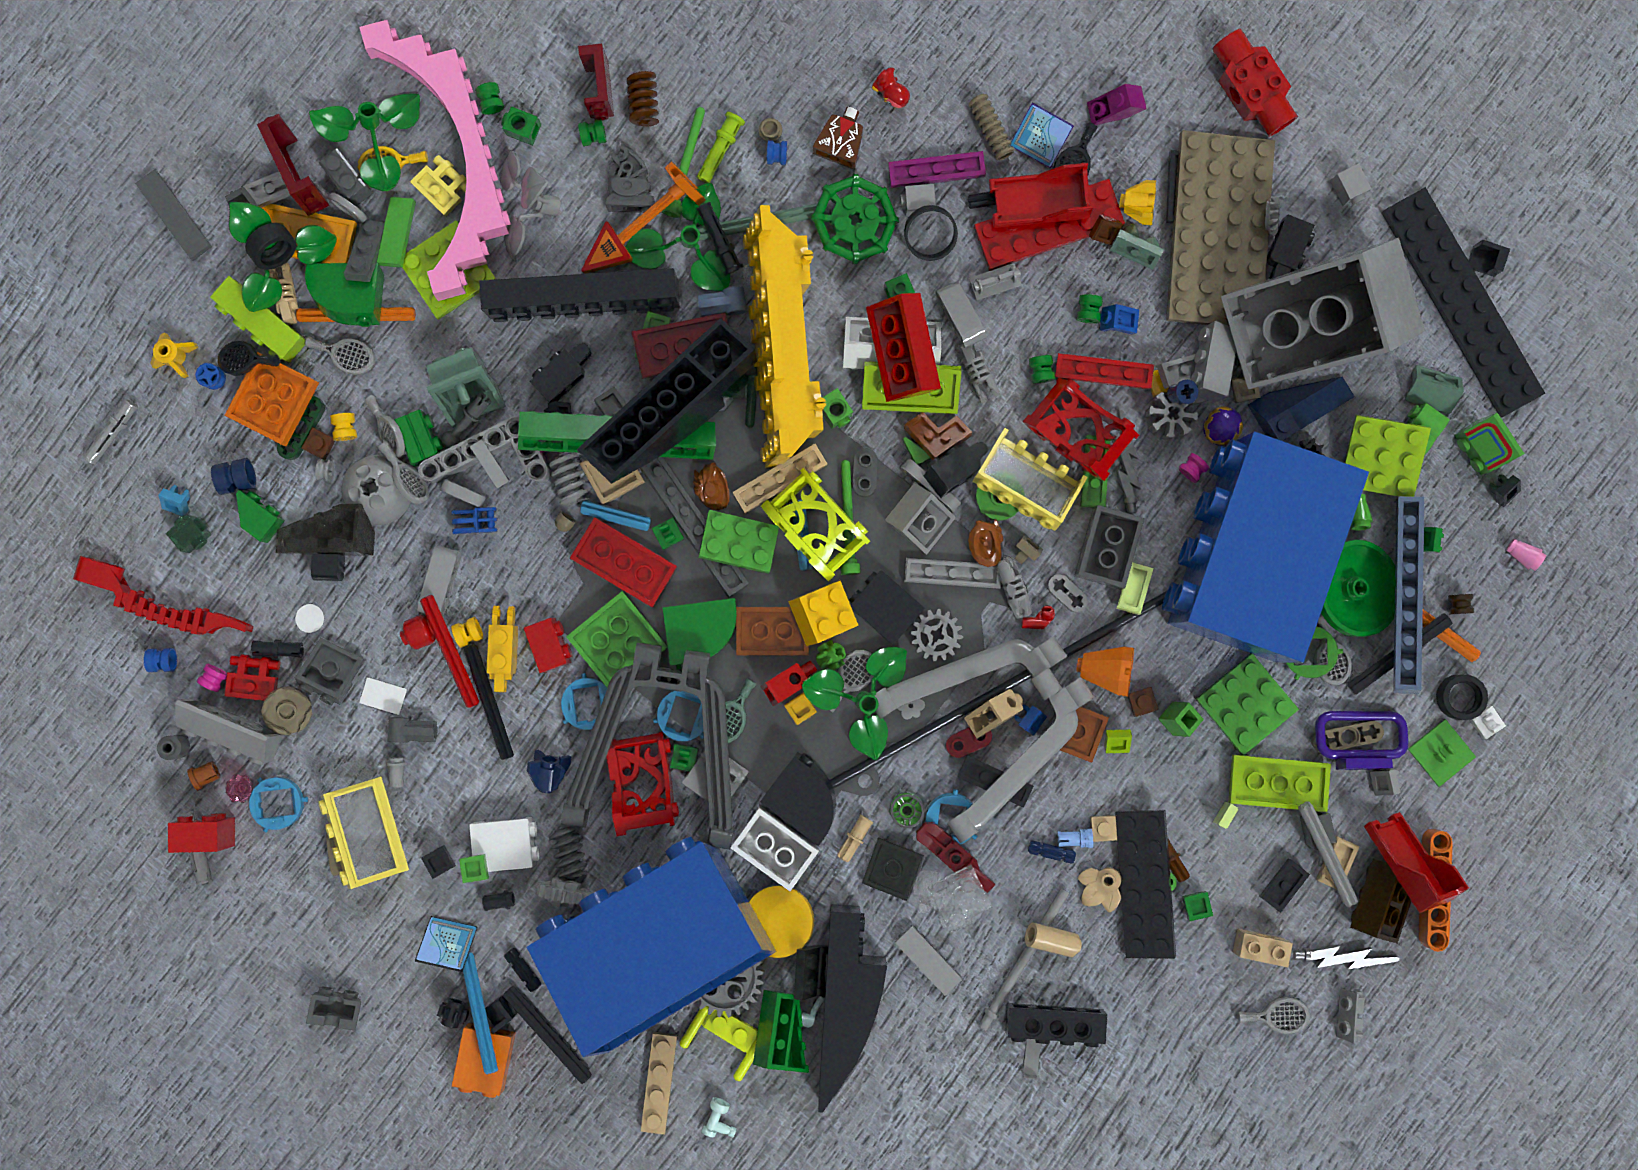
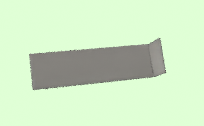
(489, 463)
(1032, 1056)

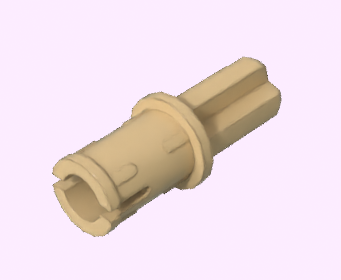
(854, 838)

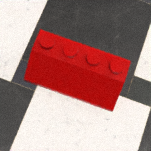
(903, 347)

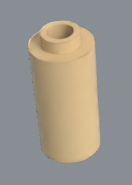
(1052, 940)

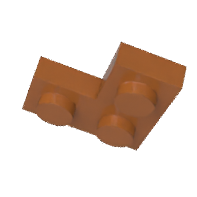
(937, 440)

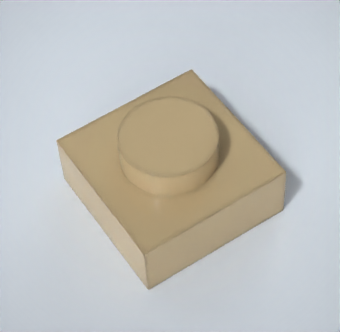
(1103, 828)

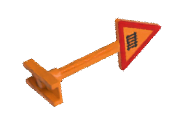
(610, 247)

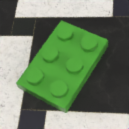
(738, 541)

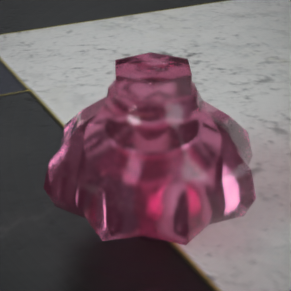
(239, 788)

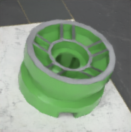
(913, 817)

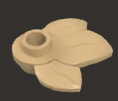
(1098, 891)

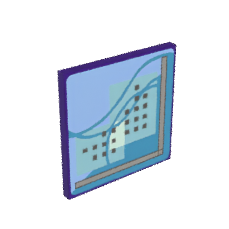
(1041, 135)

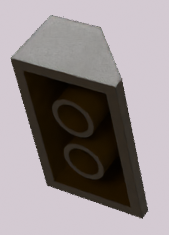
(1381, 904)

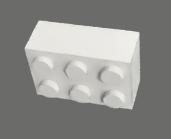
(775, 848)

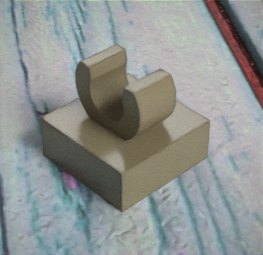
(1027, 548)

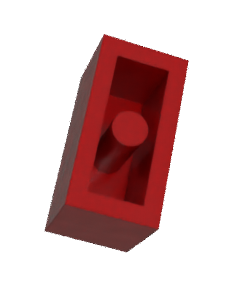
(548, 644)

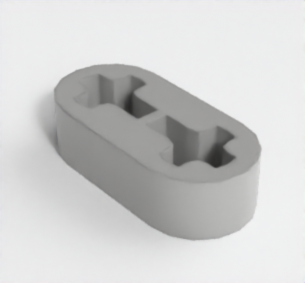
(462, 493)
(1063, 597)

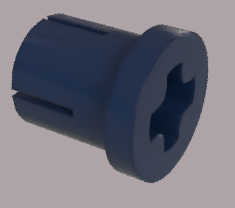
(1184, 385)

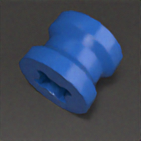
(776, 152)
(205, 374)

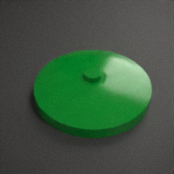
(1361, 591)

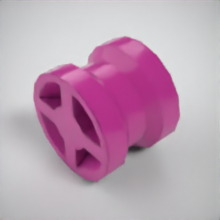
(1193, 468)
(212, 678)

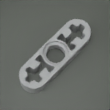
(916, 473)

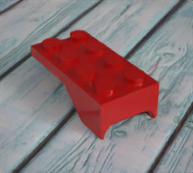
(1042, 197)
(1422, 876)

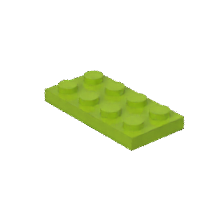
(939, 401)
(1279, 782)

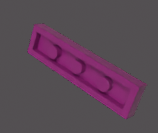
(937, 169)

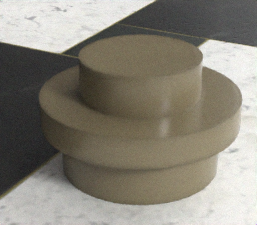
(770, 129)

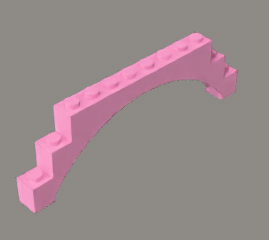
(482, 209)

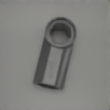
(405, 730)

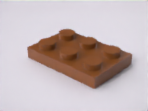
(768, 632)

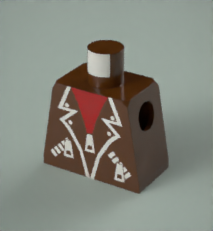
(840, 139)

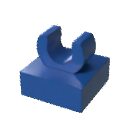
(1032, 720)

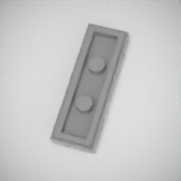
(928, 960)

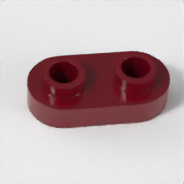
(969, 742)

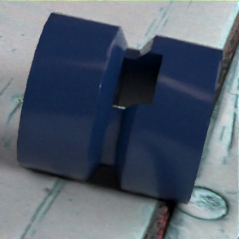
(238, 475)

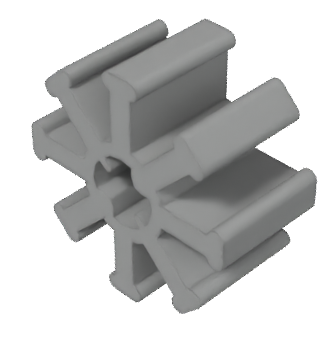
(1175, 422)

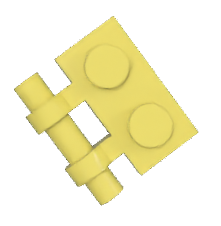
(436, 190)

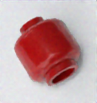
(417, 632)

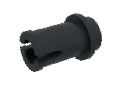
(497, 901)

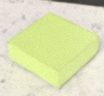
(1225, 815)

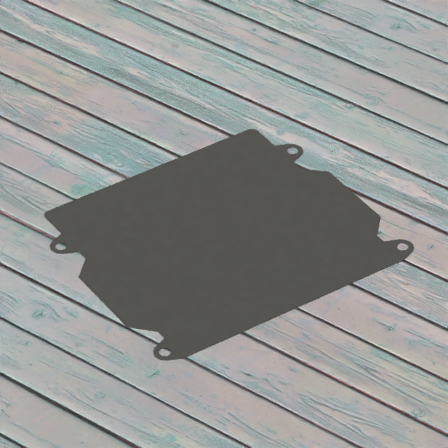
(770, 732)

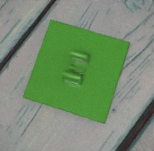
(1441, 753)

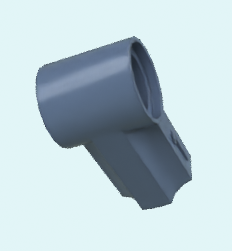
(730, 301)

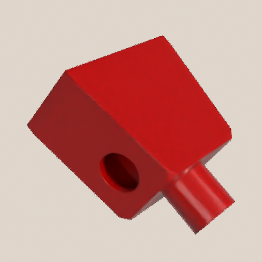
(780, 687)

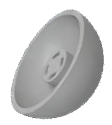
(385, 501)

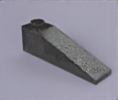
(337, 531)

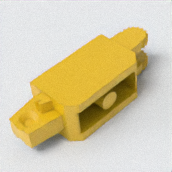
(502, 649)

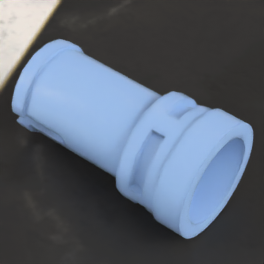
(1080, 838)

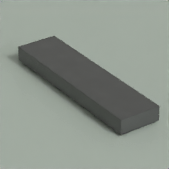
(173, 215)

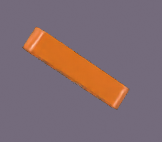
(1441, 923)

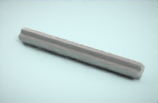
(1328, 854)

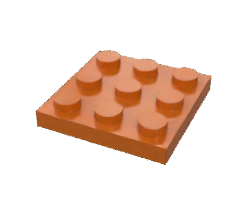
(272, 401)

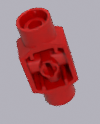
(1254, 83)

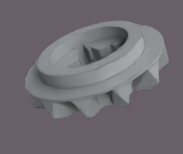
(1272, 215)

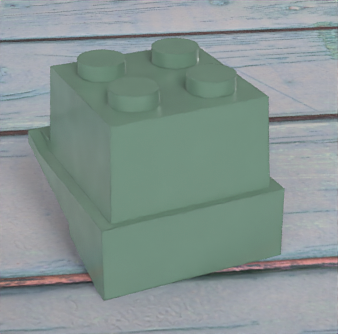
(458, 381)

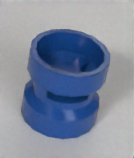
(160, 660)

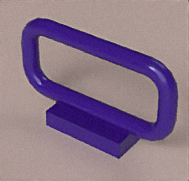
(1362, 759)

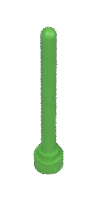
(675, 208)
(851, 566)

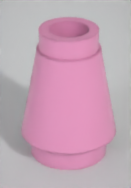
(1526, 554)

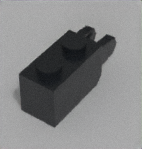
(1289, 245)
(561, 373)
(955, 468)

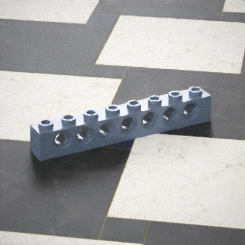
(1408, 595)

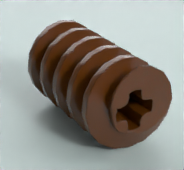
(640, 98)

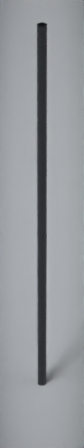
(980, 700)

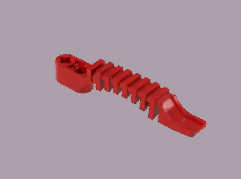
(111, 578)

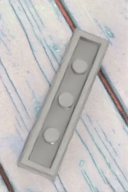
(951, 573)

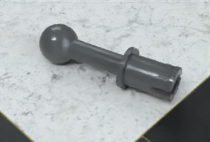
(472, 413)

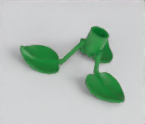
(336, 121)
(312, 242)
(648, 251)
(825, 688)

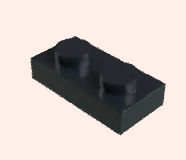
(1284, 885)

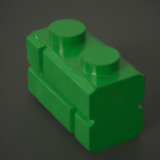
(418, 436)

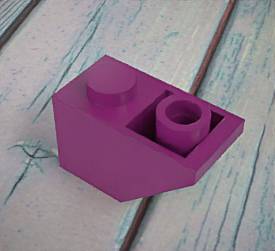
(1117, 104)

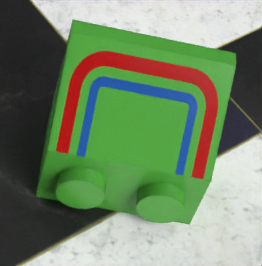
(1488, 444)

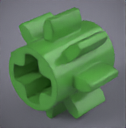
(830, 655)

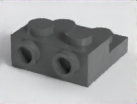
(328, 672)

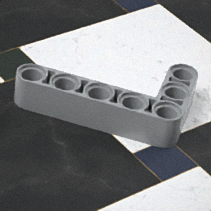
(465, 460)

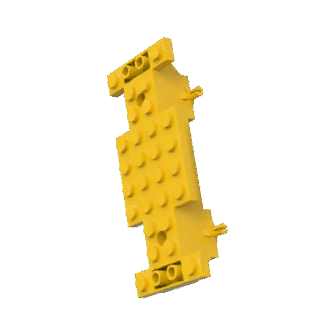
(783, 382)

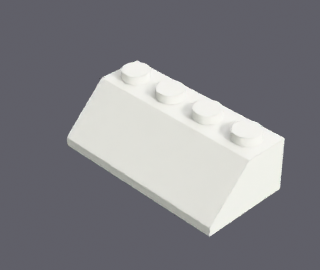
(860, 346)

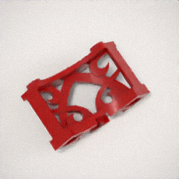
(1091, 461)
(629, 816)

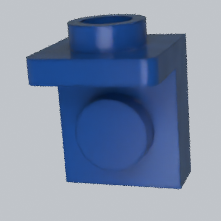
(1119, 319)

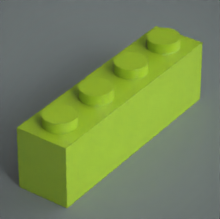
(264, 324)

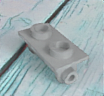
(996, 281)
(1349, 1025)

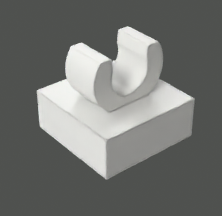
(1488, 723)

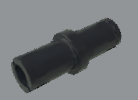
(277, 649)

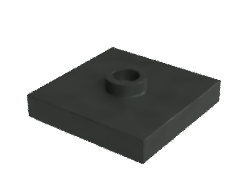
(893, 869)

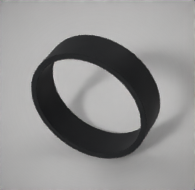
(947, 250)

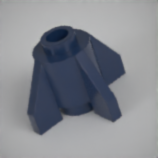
(547, 771)

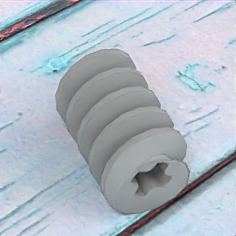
(568, 479)

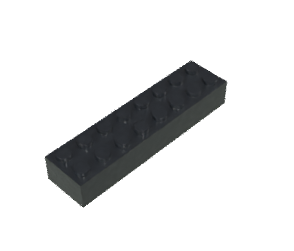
(580, 294)

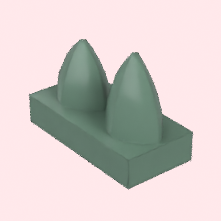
(1142, 251)

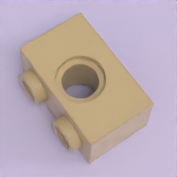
(1262, 947)

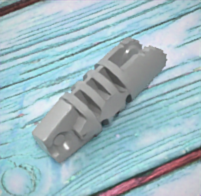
(979, 372)
(1014, 587)

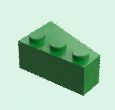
(779, 1034)

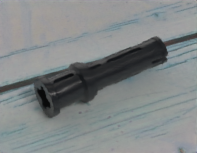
(723, 249)

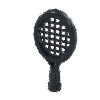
(1085, 139)
(249, 363)

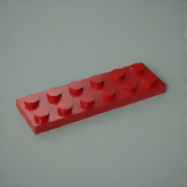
(1015, 243)

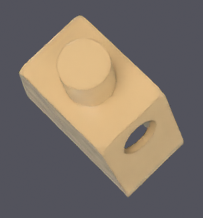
(1004, 707)

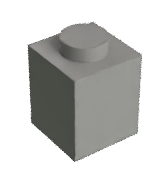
(1351, 185)
(917, 197)

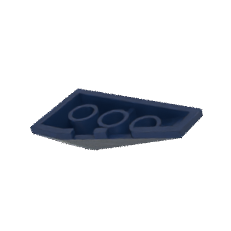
(1293, 408)

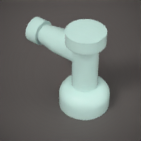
(718, 1107)

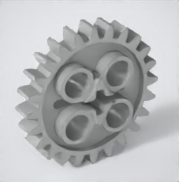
(724, 1001)

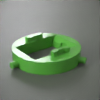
(1316, 671)

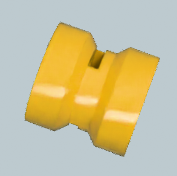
(344, 429)
(467, 632)

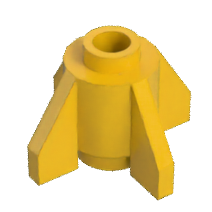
(1139, 201)
(171, 354)

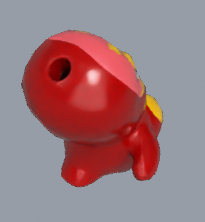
(891, 90)

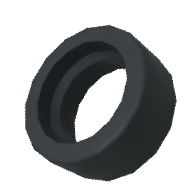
(265, 236)
(1480, 702)

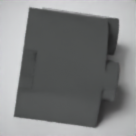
(334, 1008)

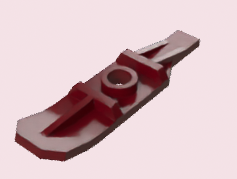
(945, 847)

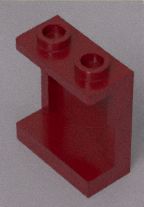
(595, 60)

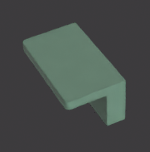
(1435, 388)

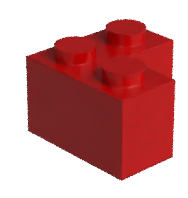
(205, 835)

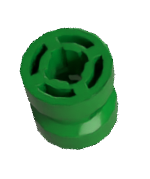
(489, 97)
(598, 132)
(1089, 308)
(1041, 369)

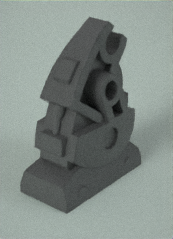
(630, 187)

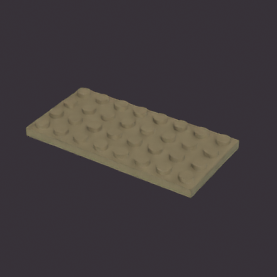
(1217, 222)

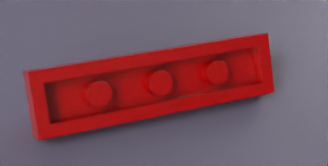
(1104, 371)

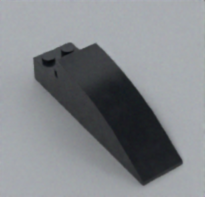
(671, 404)
(851, 999)

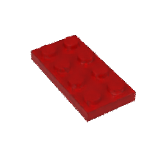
(623, 562)

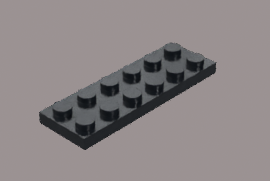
(1145, 884)

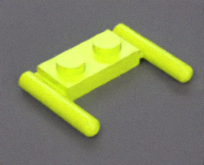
(729, 1029)

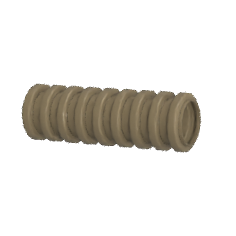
(991, 127)

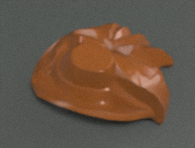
(711, 487)
(986, 542)

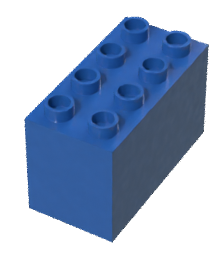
(1265, 547)
(648, 946)

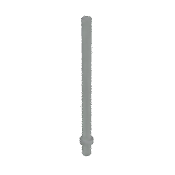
(991, 1012)

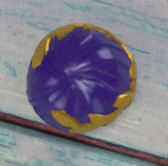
(1223, 425)

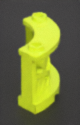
(818, 557)

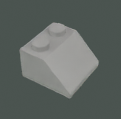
(920, 518)

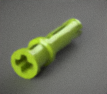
(724, 139)

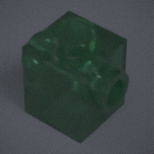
(189, 533)

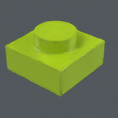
(1118, 741)

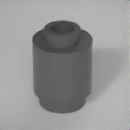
(173, 747)

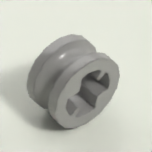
(324, 470)

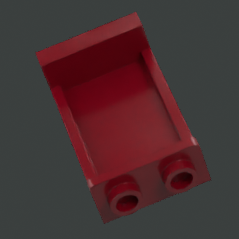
(304, 191)

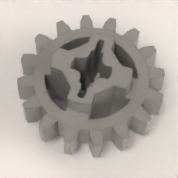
(946, 640)
(562, 892)

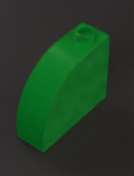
(344, 299)
(699, 628)

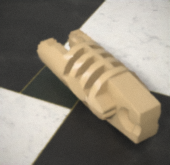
(287, 303)

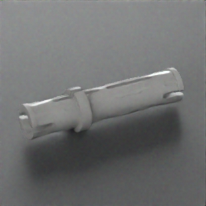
(110, 431)
(199, 859)

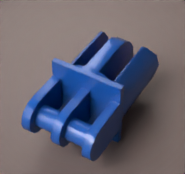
(477, 520)

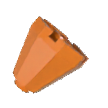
(1108, 669)

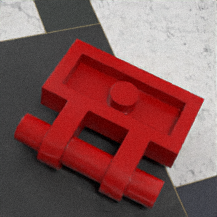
(248, 685)

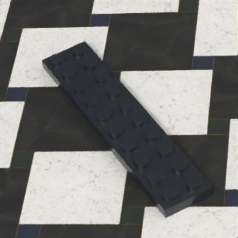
(1463, 302)

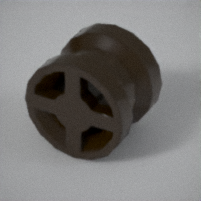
(1461, 604)

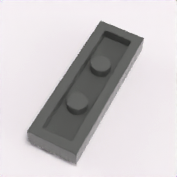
(365, 251)

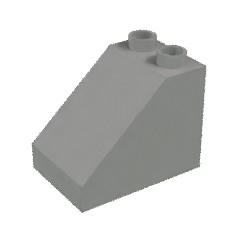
(1324, 315)

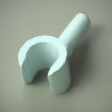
(808, 1019)

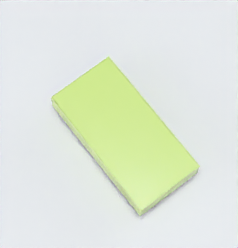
(1134, 594)

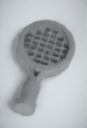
(343, 204)
(322, 346)
(387, 427)
(398, 467)
(1322, 623)
(854, 687)
(1266, 1013)

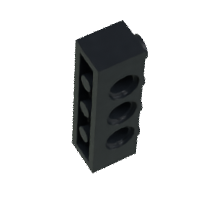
(1019, 1014)

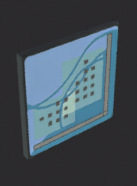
(446, 944)

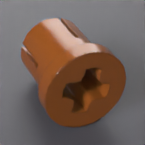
(203, 775)

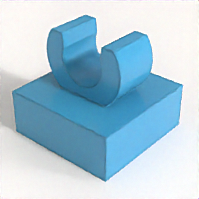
(174, 502)

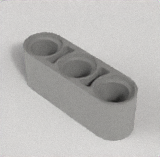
(961, 314)
(441, 577)

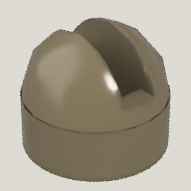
(564, 522)

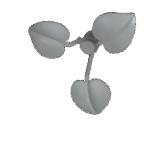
(531, 188)

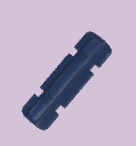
(1051, 852)

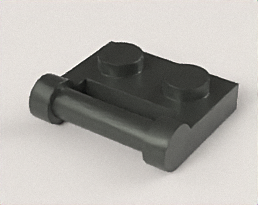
(810, 972)

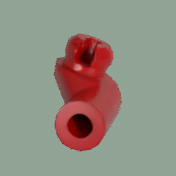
(1041, 620)

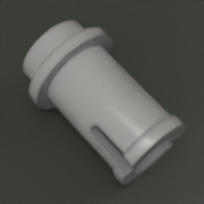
(396, 771)

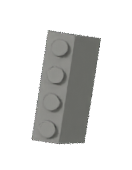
(227, 730)

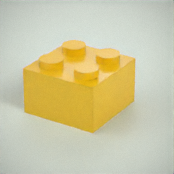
(823, 613)

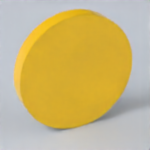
(785, 918)

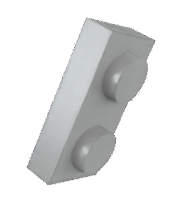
(266, 190)

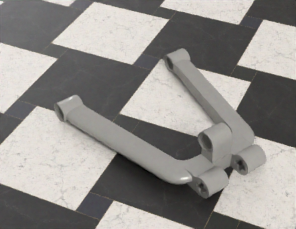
(1062, 700)

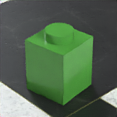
(1180, 719)

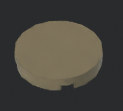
(286, 710)

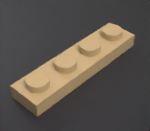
(778, 478)
(659, 1083)

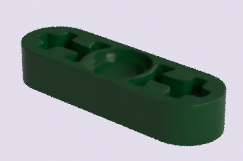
(316, 415)

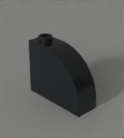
(803, 798)

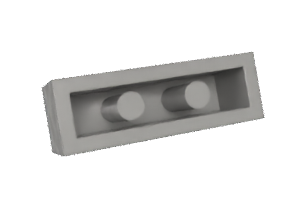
(1214, 362)

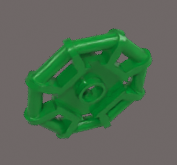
(850, 205)

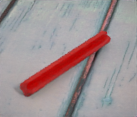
(449, 651)

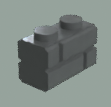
(345, 177)

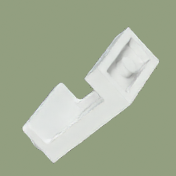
(505, 843)

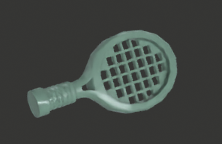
(743, 694)

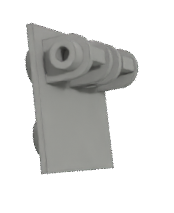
(697, 777)

